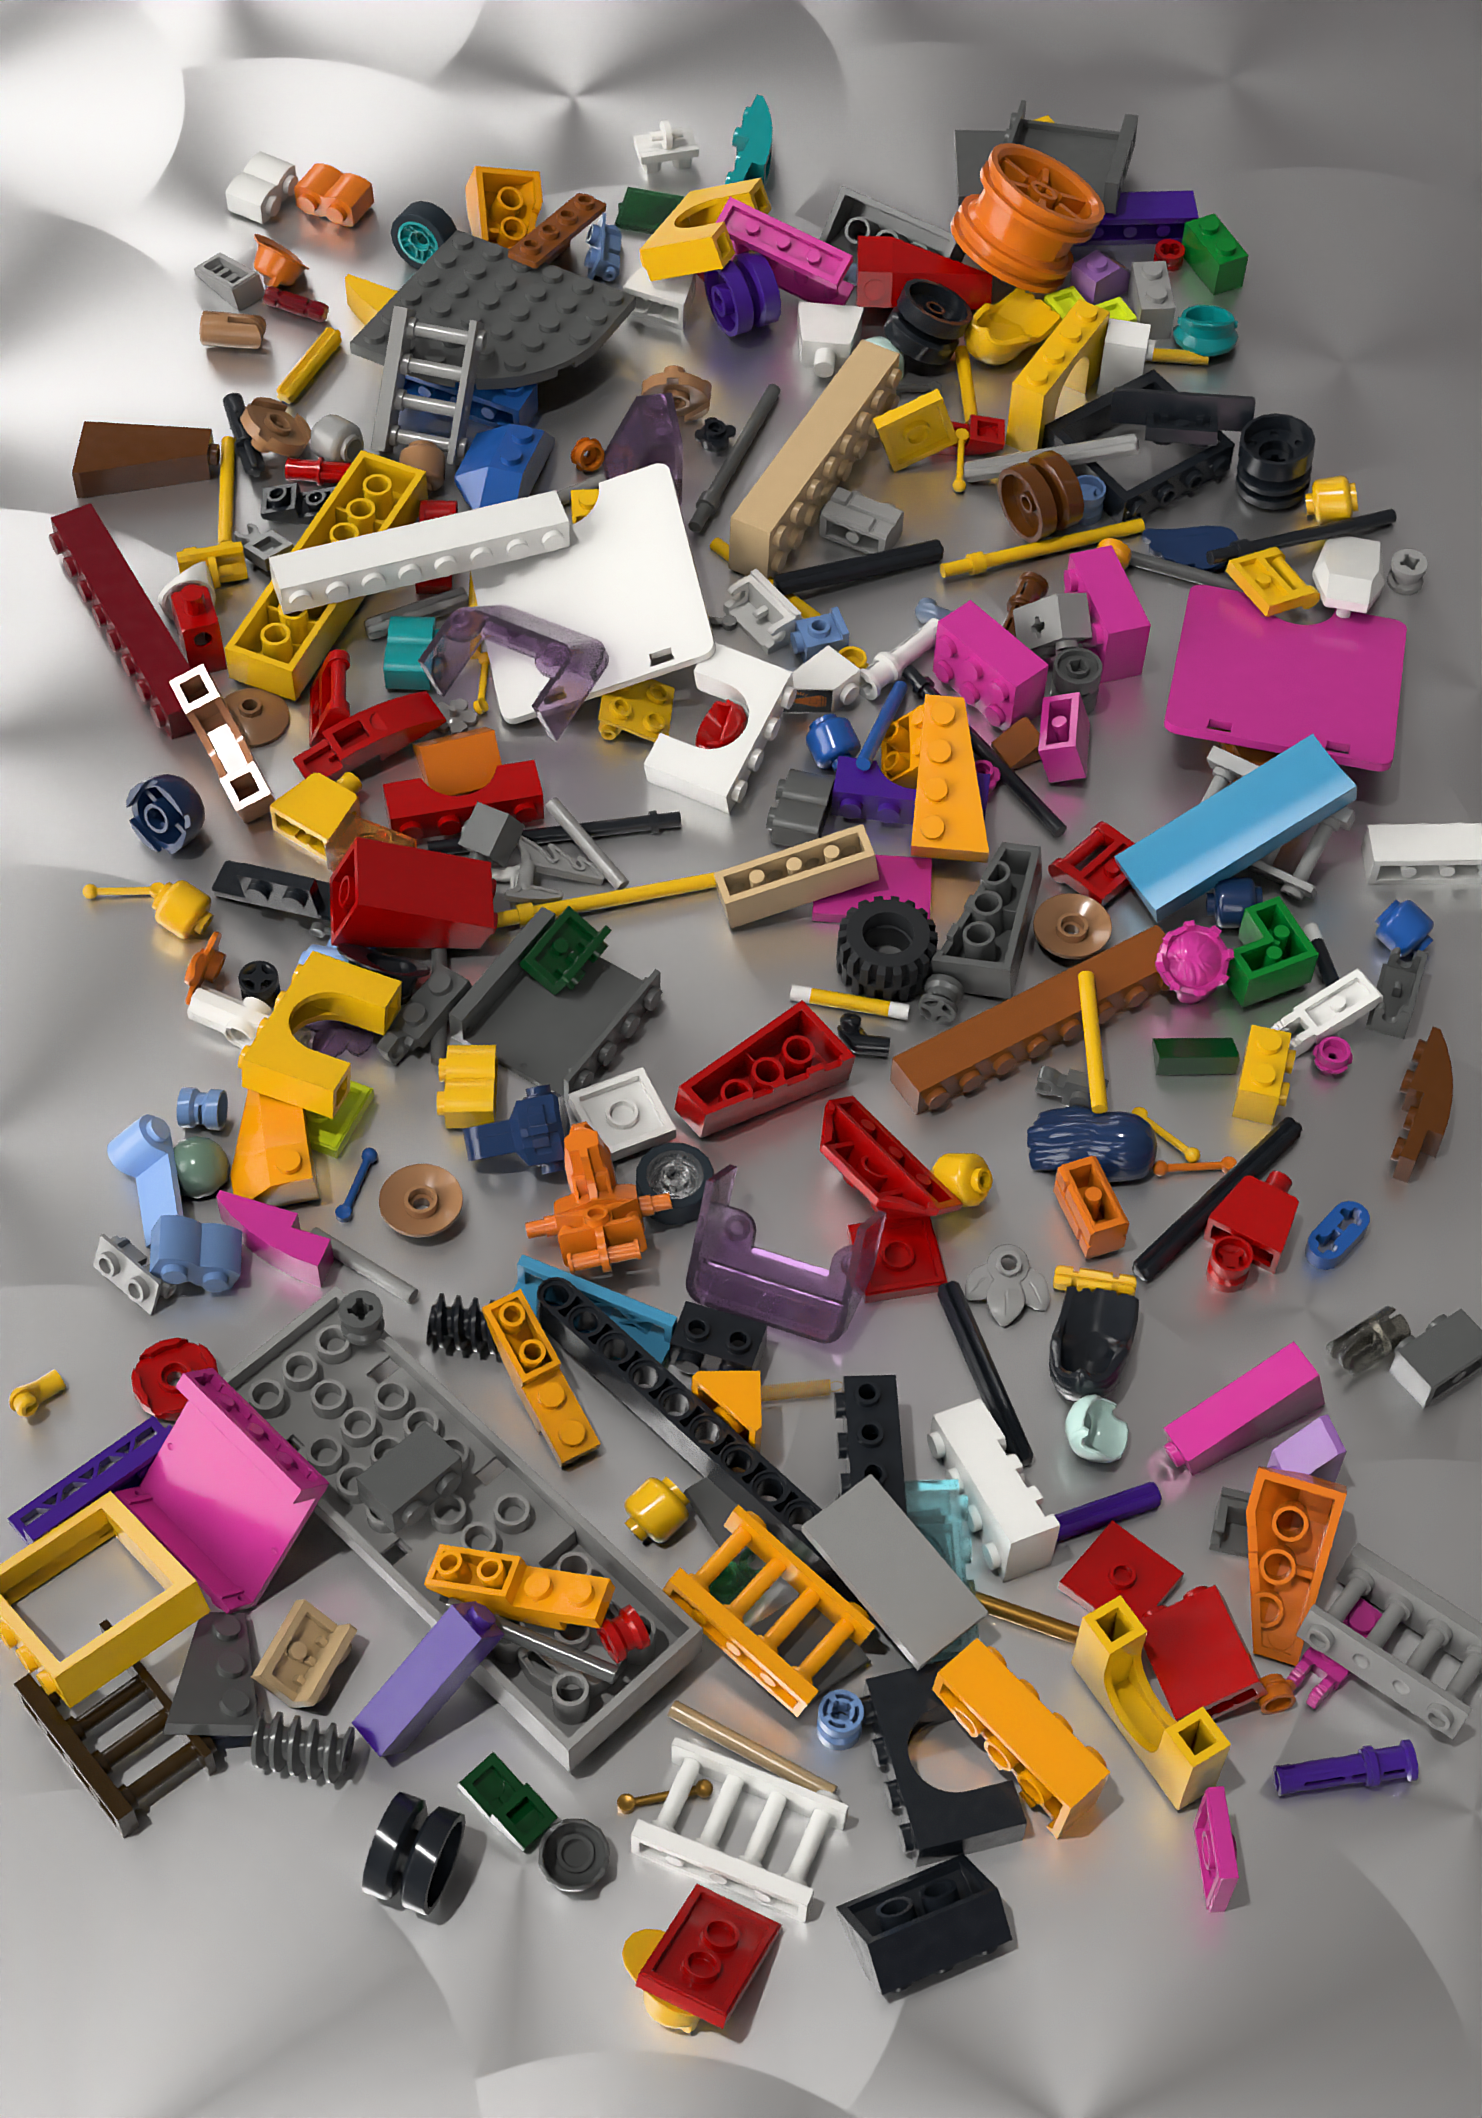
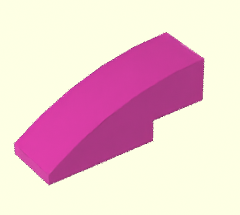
(277, 1238)

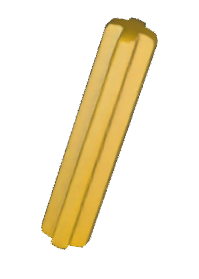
(309, 365)

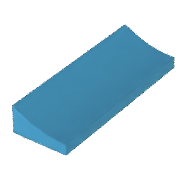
(1236, 827)

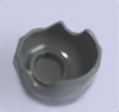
(573, 1855)

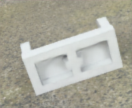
(762, 612)

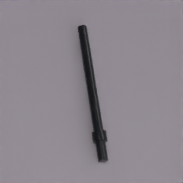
(1245, 547)

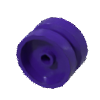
(743, 294)

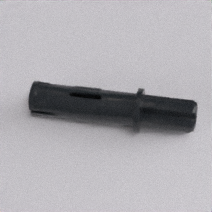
(250, 457)

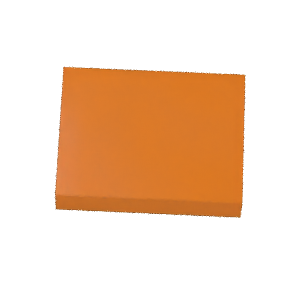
(459, 761)

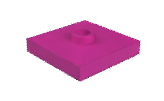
(1216, 1849)

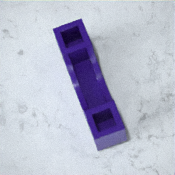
(875, 797)

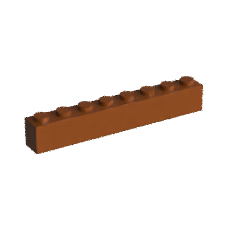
(1026, 1024)

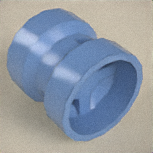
(1093, 496)
(202, 1108)
(836, 1729)

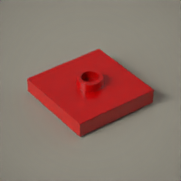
(1120, 1566)

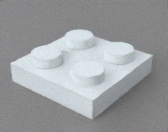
(624, 1113)

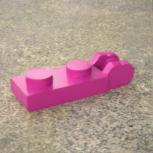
(1360, 1619)

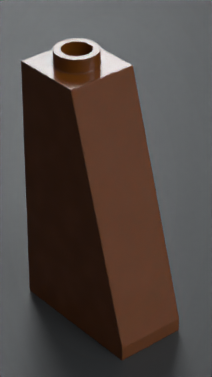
(141, 457)

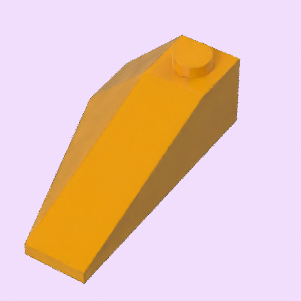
(503, 204)

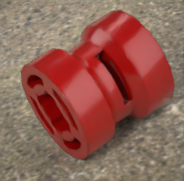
(1229, 1264)

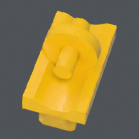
(224, 561)

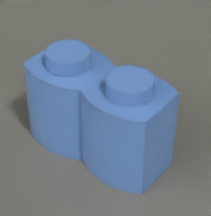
(195, 1253)

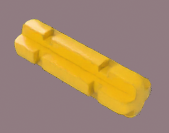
(1092, 1279)

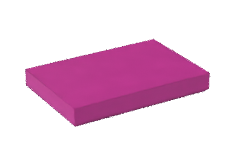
(898, 876)

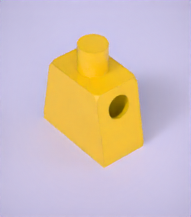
(315, 809)

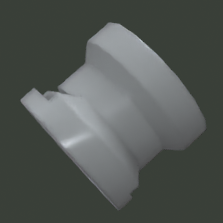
(1407, 571)

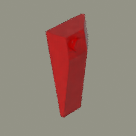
(888, 263)

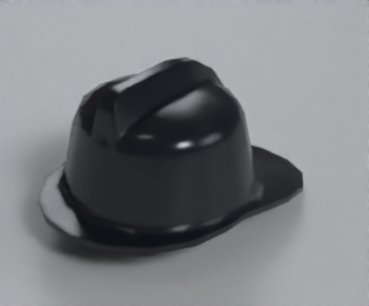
(392, 966)

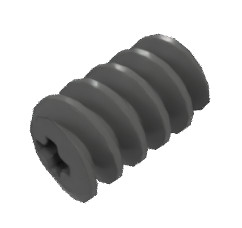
(301, 1748)

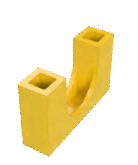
(691, 238)
(1066, 359)
(318, 992)
(1180, 1754)

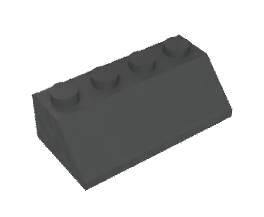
(863, 216)

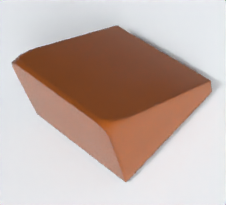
(1018, 744)

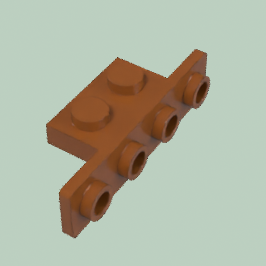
(555, 232)

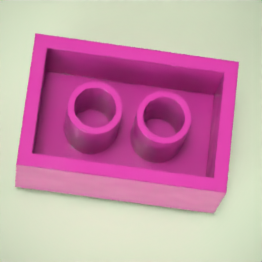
(1115, 613)
(989, 666)

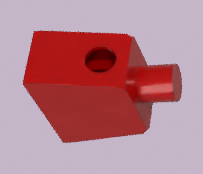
(193, 615)
(1258, 1214)

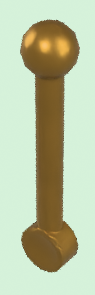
(627, 1803)

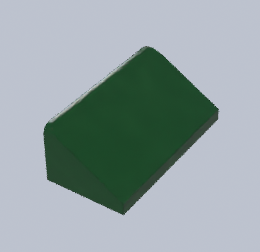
(1195, 1056)

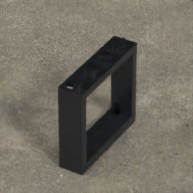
(1156, 491)

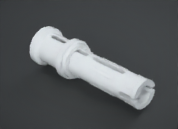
(889, 666)

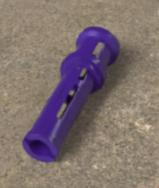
(1366, 1766)

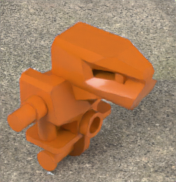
(599, 1218)

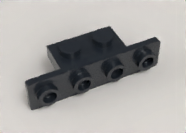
(1181, 415)
(273, 889)

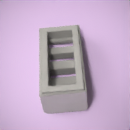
(234, 283)

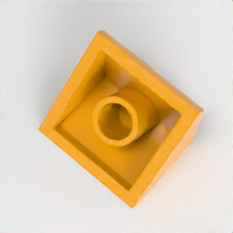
(734, 1398)

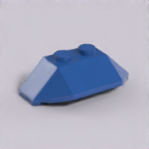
(502, 464)

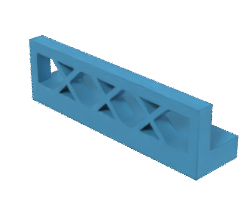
(632, 1316)

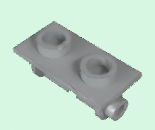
(123, 1266)

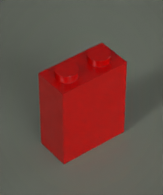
(1200, 1655)

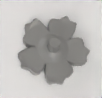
(457, 716)

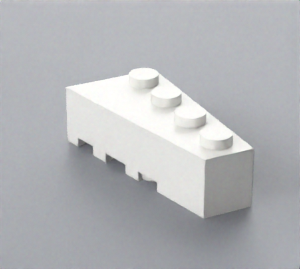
(999, 1503)

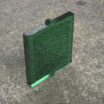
(645, 209)

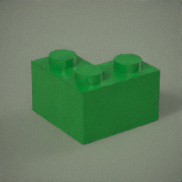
(1273, 954)

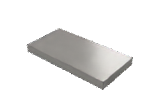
(894, 1571)

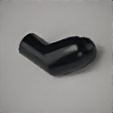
(857, 1038)

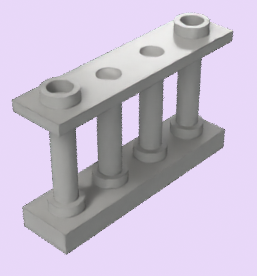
(400, 363)
(1229, 767)
(1418, 1608)

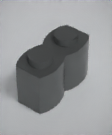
(801, 808)

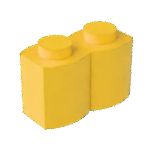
(470, 1085)

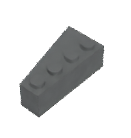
(992, 932)

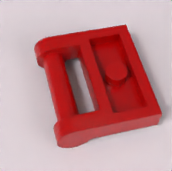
(328, 695)
(1102, 876)

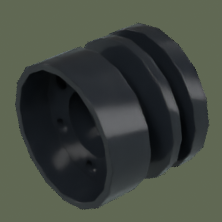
(1275, 461)

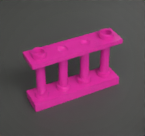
(798, 260)

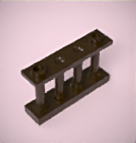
(95, 1767)

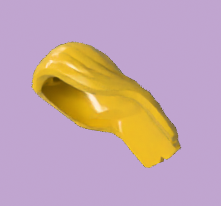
(1008, 327)

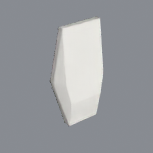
(1349, 574)

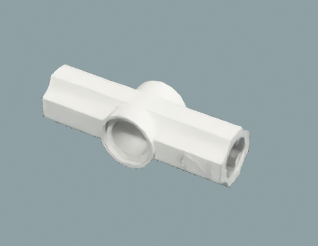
(234, 1017)

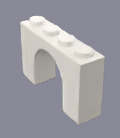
(721, 774)

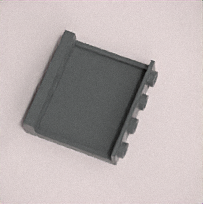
(1092, 153)

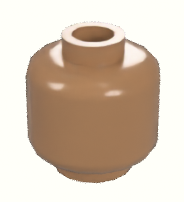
(427, 457)

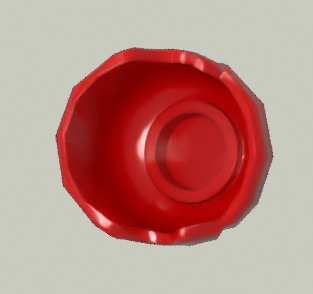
(721, 725)

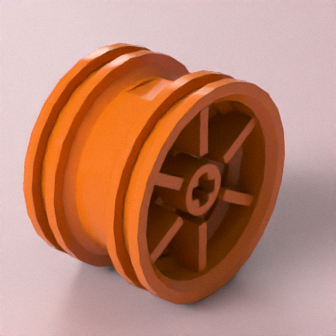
(1027, 218)

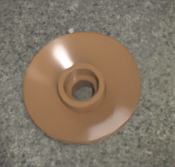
(258, 715)
(1075, 915)
(420, 1186)

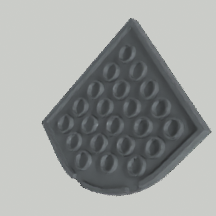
(532, 315)

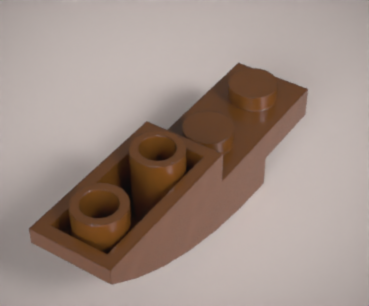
(1427, 1103)

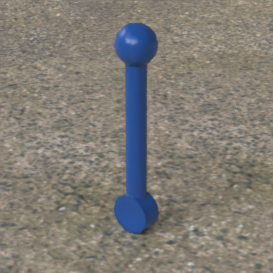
(344, 1212)

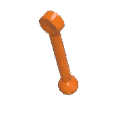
(1160, 1167)

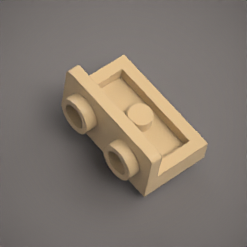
(304, 1656)

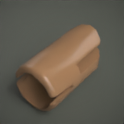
(231, 330)

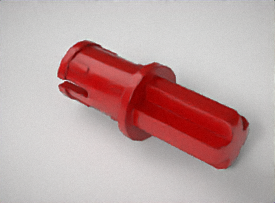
(315, 470)

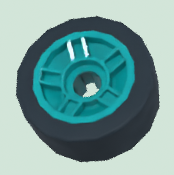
(421, 232)

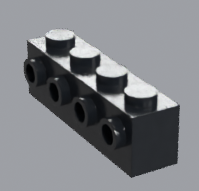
(870, 1434)

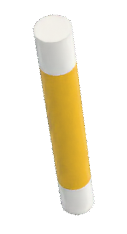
(850, 1002)

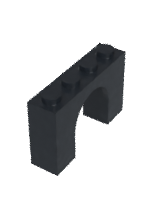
(933, 1821)

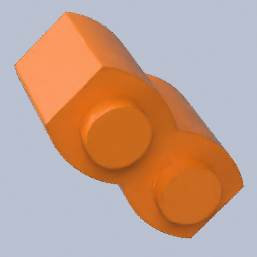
(334, 194)

